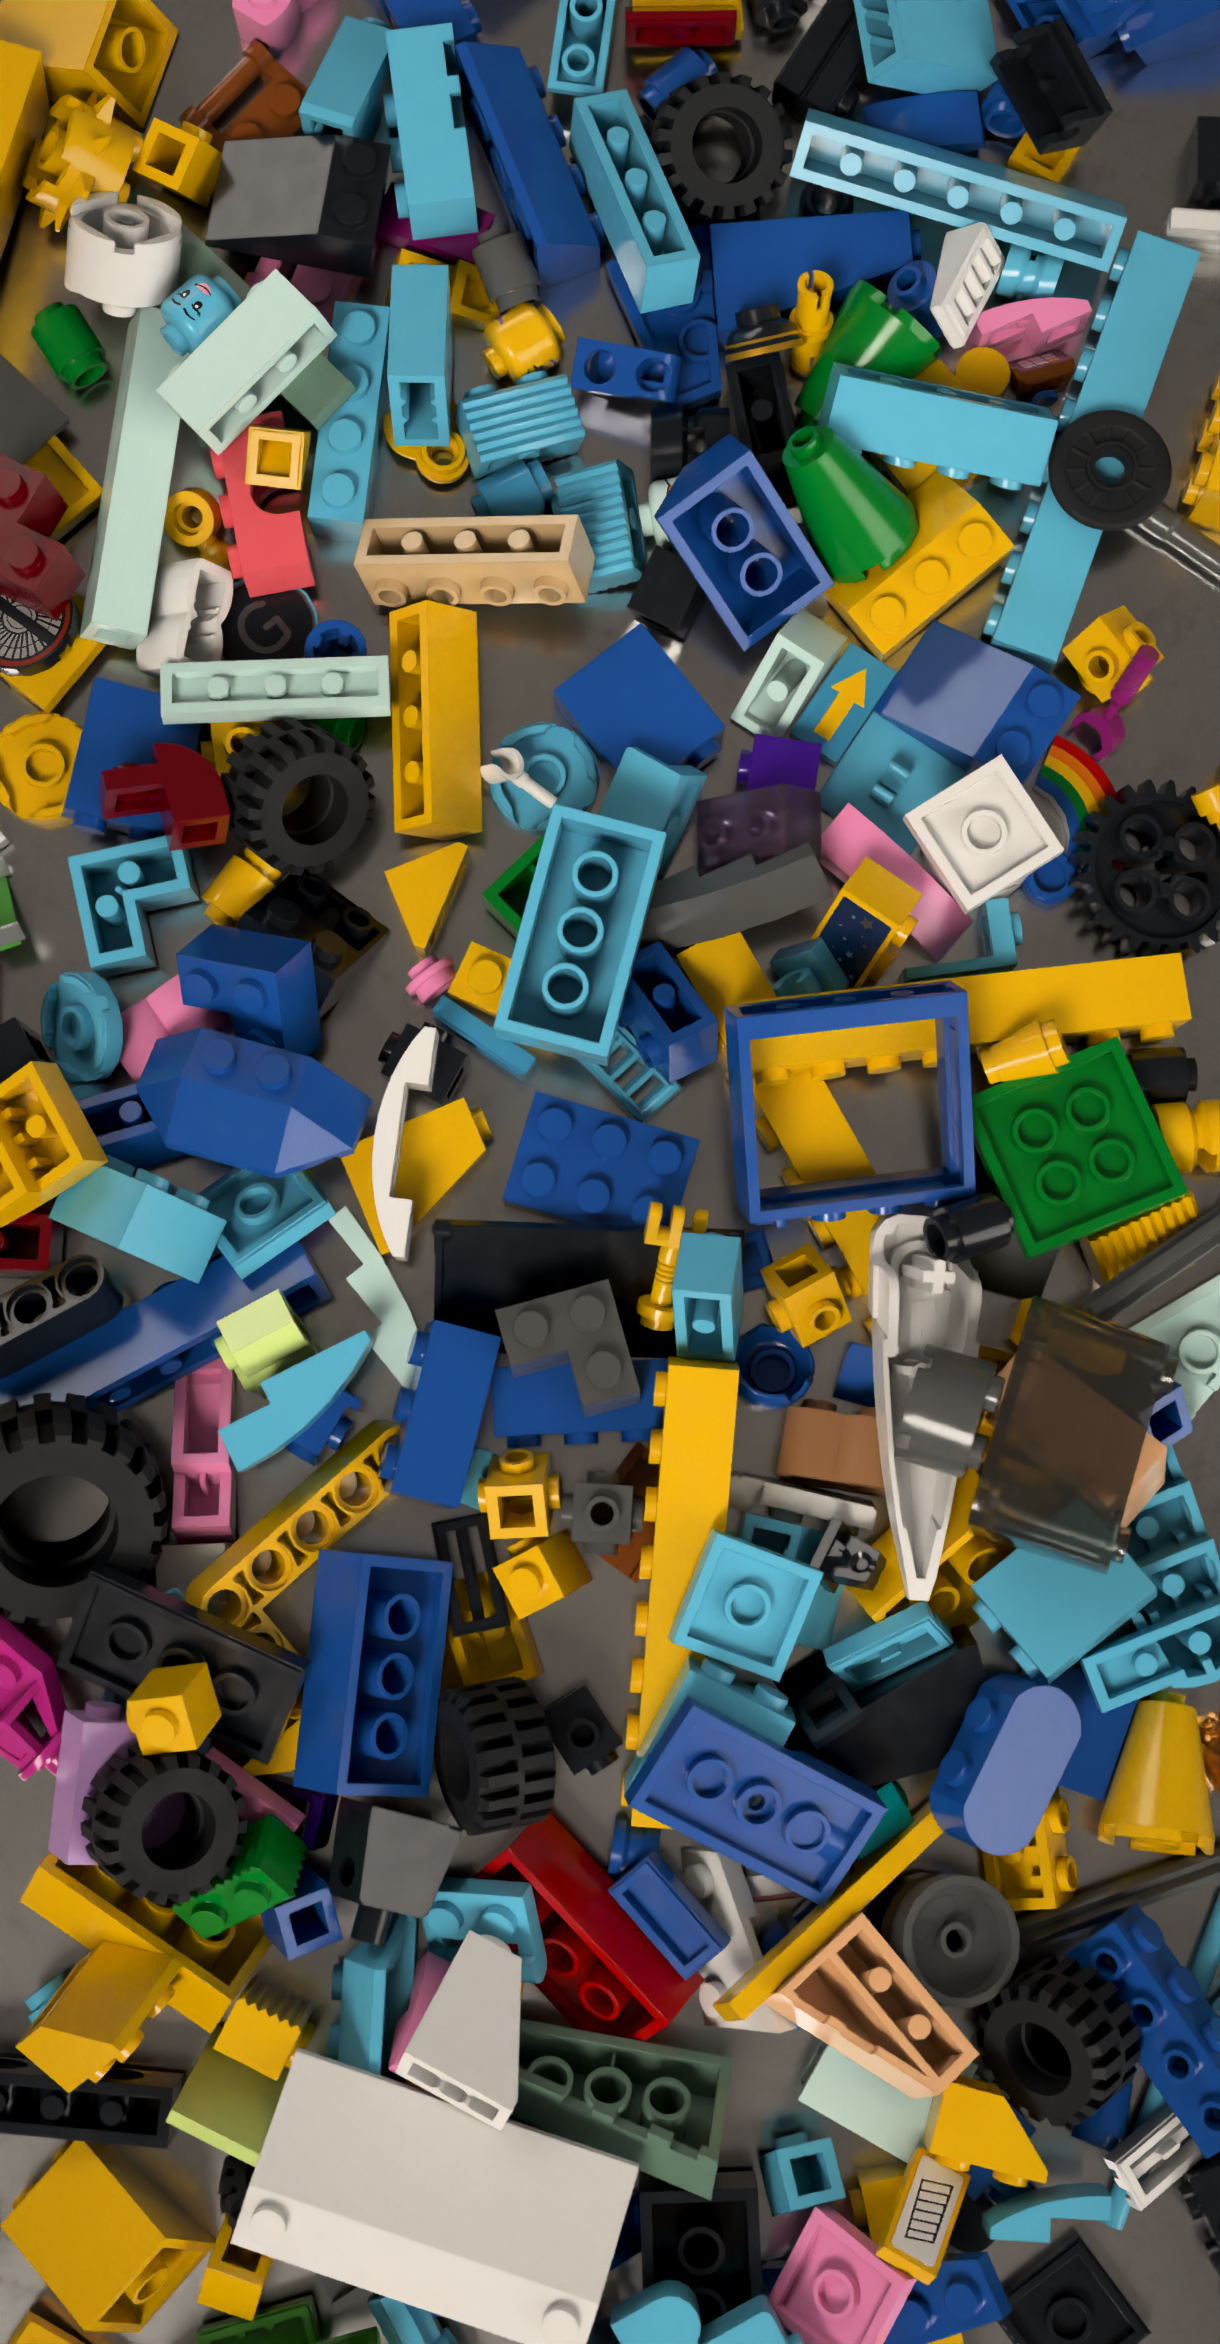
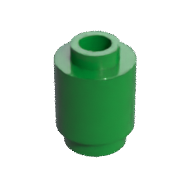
(69, 345)

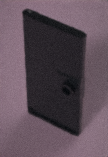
(508, 1263)

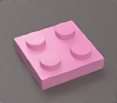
(837, 2285)

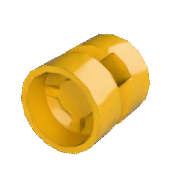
(1191, 1133)

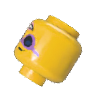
(522, 341)

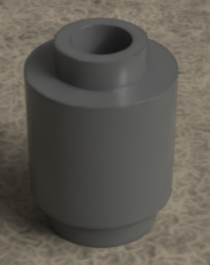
(506, 268)

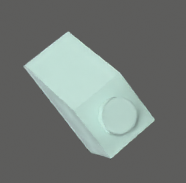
(788, 675)

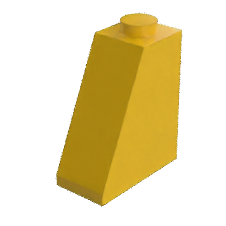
(433, 1162)

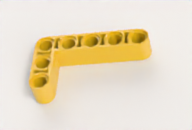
(278, 1534)

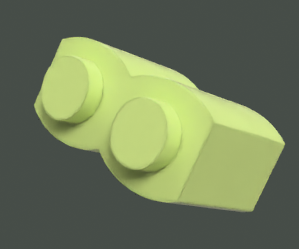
(263, 1340)

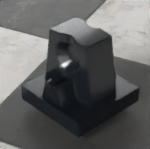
(847, 1559)

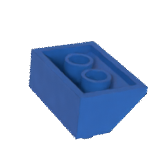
(741, 542)

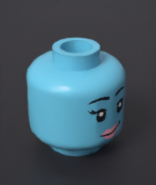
(196, 311)

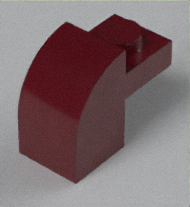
(177, 786)

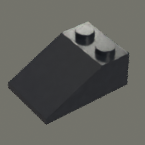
(301, 200)

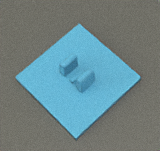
(887, 777)

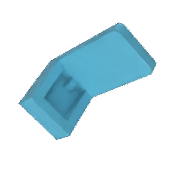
(1000, 935)

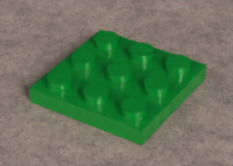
(1074, 1150)

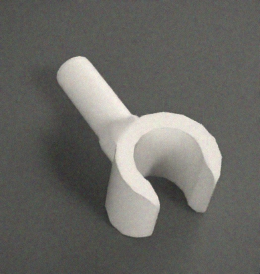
(514, 772)

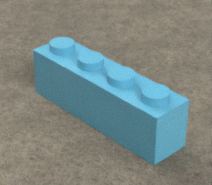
(633, 201)
(939, 426)
(352, 436)

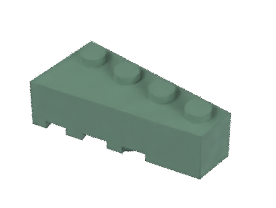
(627, 2099)

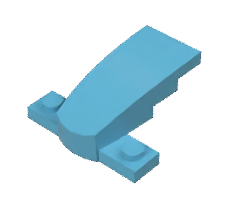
(1179, 1630)

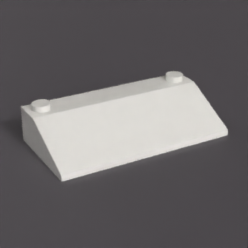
(435, 2204)

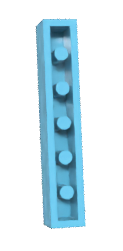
(958, 190)

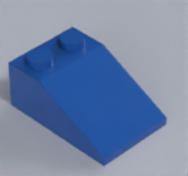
(976, 702)

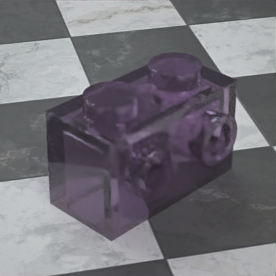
(758, 823)

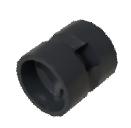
(670, 436)

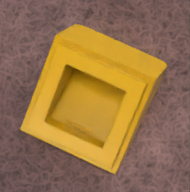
(277, 456)

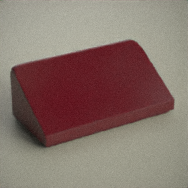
(680, 25)

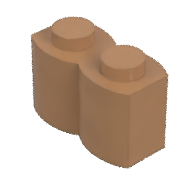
(831, 1449)

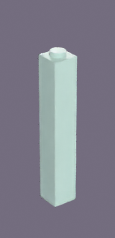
(133, 491)

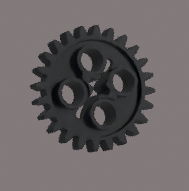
(1155, 920)

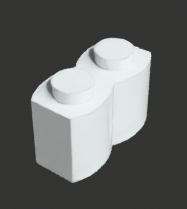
(186, 615)

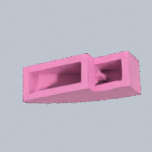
(854, 837)
(200, 1462)

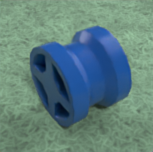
(630, 1845)

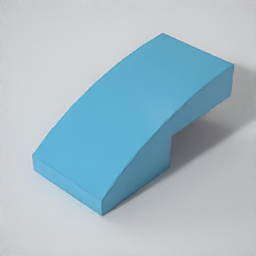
(1030, 2214)

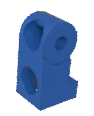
(625, 371)

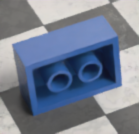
(596, 1165)

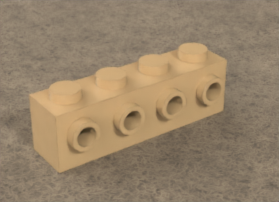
(475, 560)

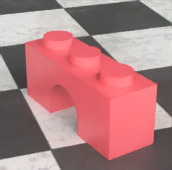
(270, 547)

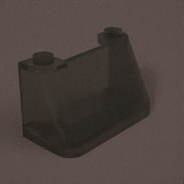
(1070, 1437)

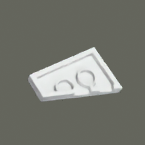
(725, 1895)

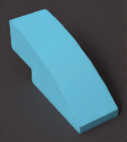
(296, 1402)

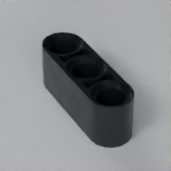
(65, 1309)

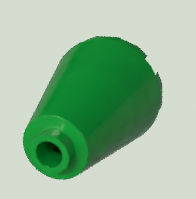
(866, 336)
(846, 505)

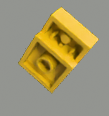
(42, 1140)

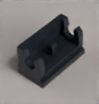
(1051, 87)

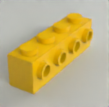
(440, 725)

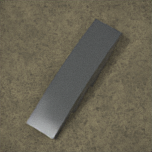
(732, 898)

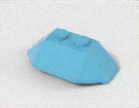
(373, 1995)

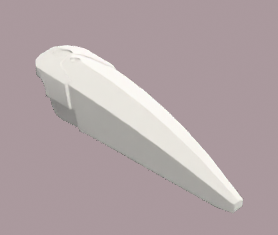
(913, 1305)

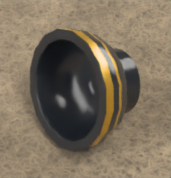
(761, 332)

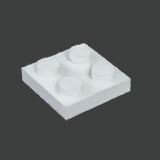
(983, 834)

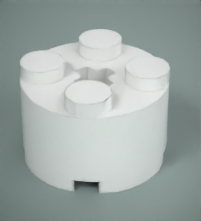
(123, 252)

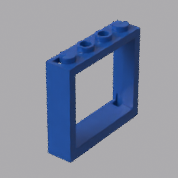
(877, 1193)

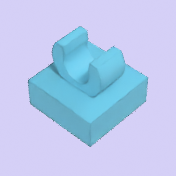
(807, 969)

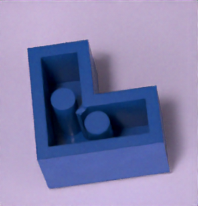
(258, 980)

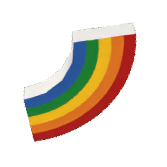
(1074, 787)

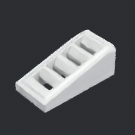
(965, 280)

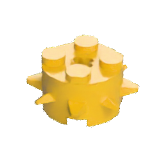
(78, 157)

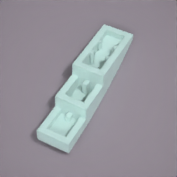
(382, 1295)

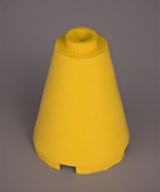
(1161, 1782)

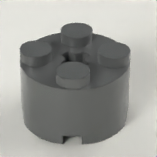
(948, 1412)

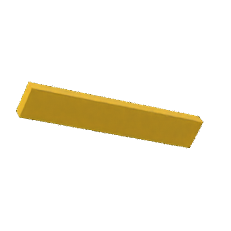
(826, 1921)

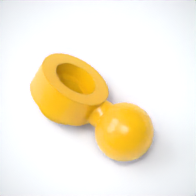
(188, 533)

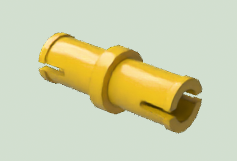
(812, 318)

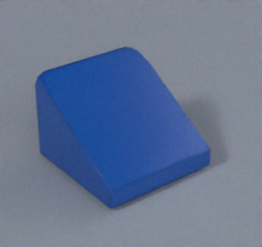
(856, 1376)

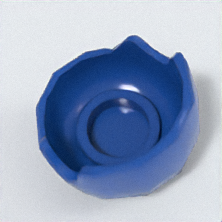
(773, 1368)

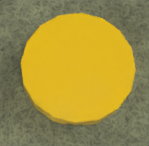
(37, 765)

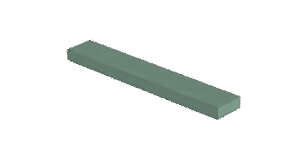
(320, 386)

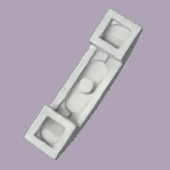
(412, 1072)

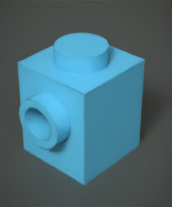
(800, 2174)

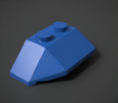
(249, 1103)

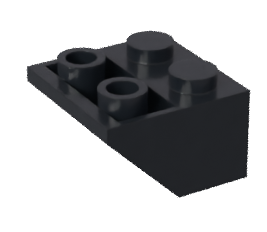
(339, 930)

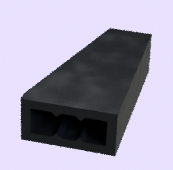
(907, 1715)

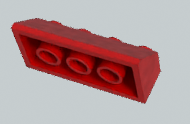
(598, 1960)

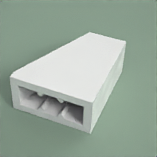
(472, 2033)

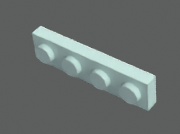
(274, 689)

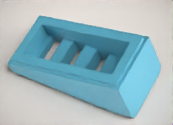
(653, 1101)

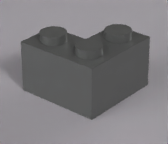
(575, 1329)

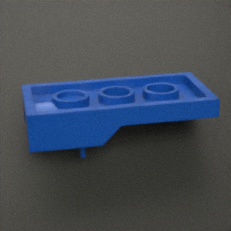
(797, 1835)

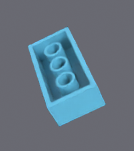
(580, 934)

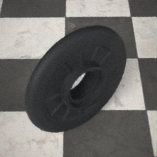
(1115, 436)

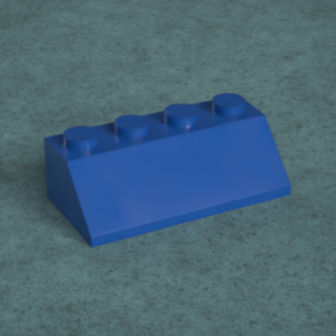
(528, 160)
(373, 1675)

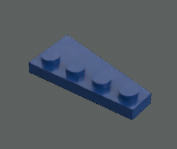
(956, 2301)

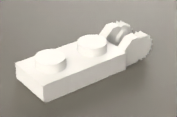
(792, 1500)

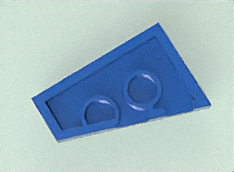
(681, 330)

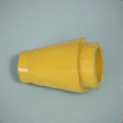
(1026, 1053)

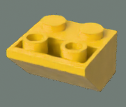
(99, 2013)

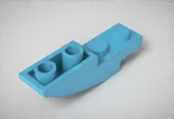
(582, 46)

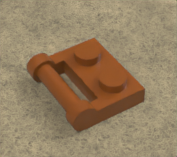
(268, 115)

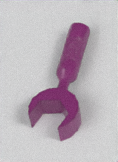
(1105, 717)

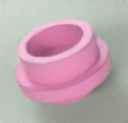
(431, 978)

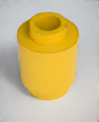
(238, 888)

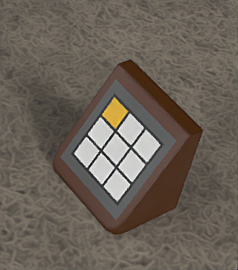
(1040, 372)

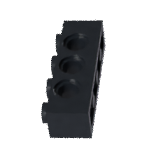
(118, 2109)

